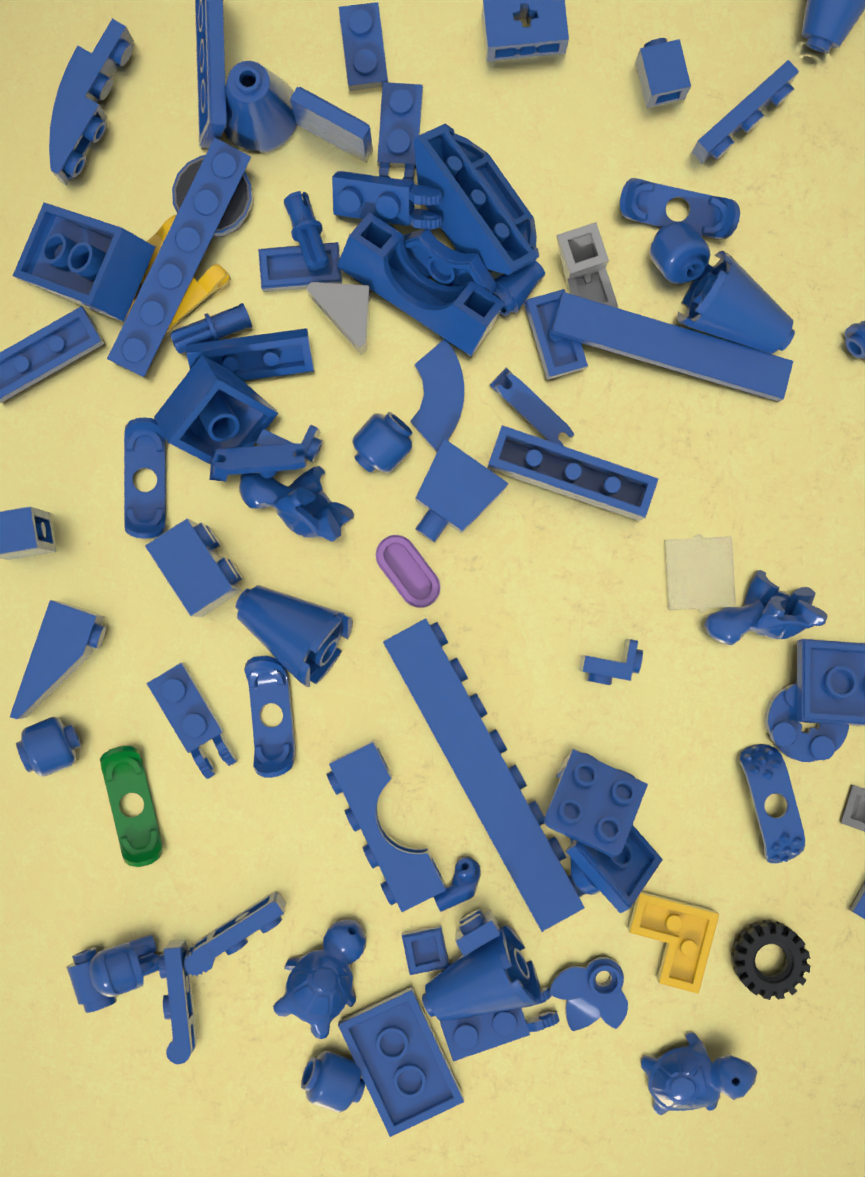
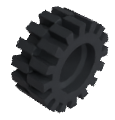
(782, 981)

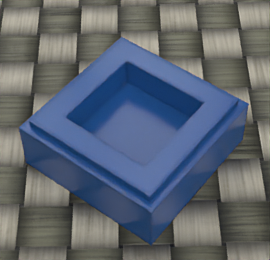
(425, 950)

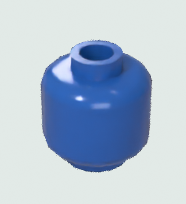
(680, 252)
(382, 442)
(48, 746)
(332, 1082)

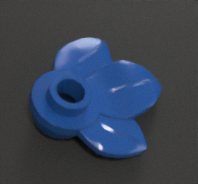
(588, 998)

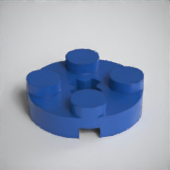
(786, 732)

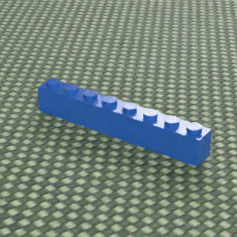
(484, 774)

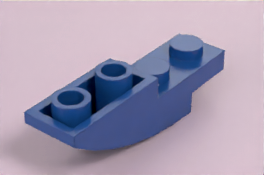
(76, 114)

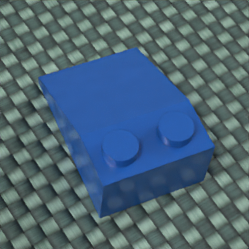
(84, 260)

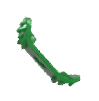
(140, 834)

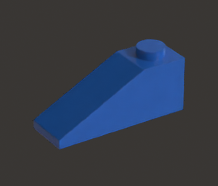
(61, 646)

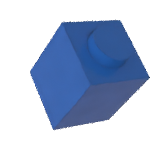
(662, 72)

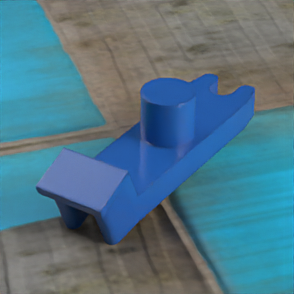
(530, 406)
(256, 459)

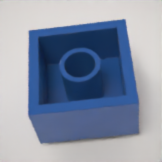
(194, 567)

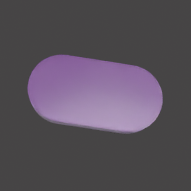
(408, 571)

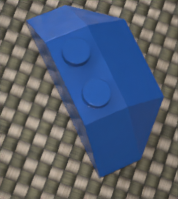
(477, 203)

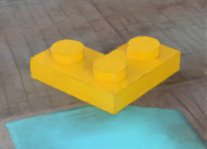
(687, 936)

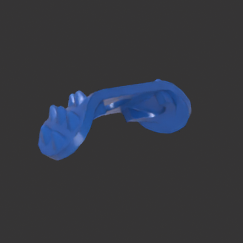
(708, 214)
(144, 449)
(272, 745)
(766, 776)

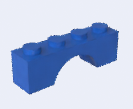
(379, 259)
(408, 872)

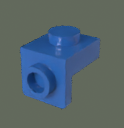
(311, 442)
(604, 670)

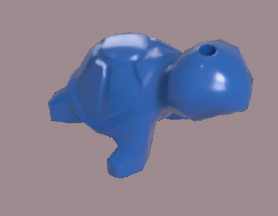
(300, 505)
(766, 613)
(323, 979)
(690, 1081)

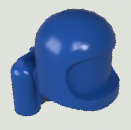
(123, 966)

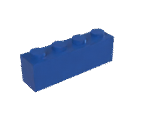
(572, 473)

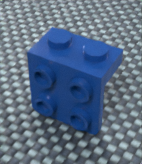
(594, 803)

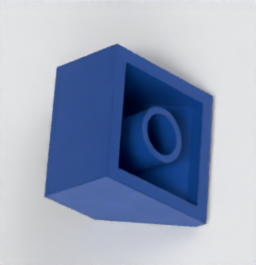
(213, 412)

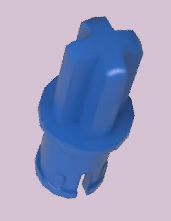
(306, 230)
(211, 327)

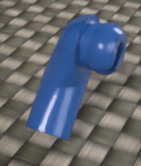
(463, 885)

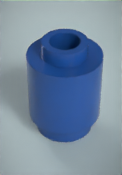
(82, 985)

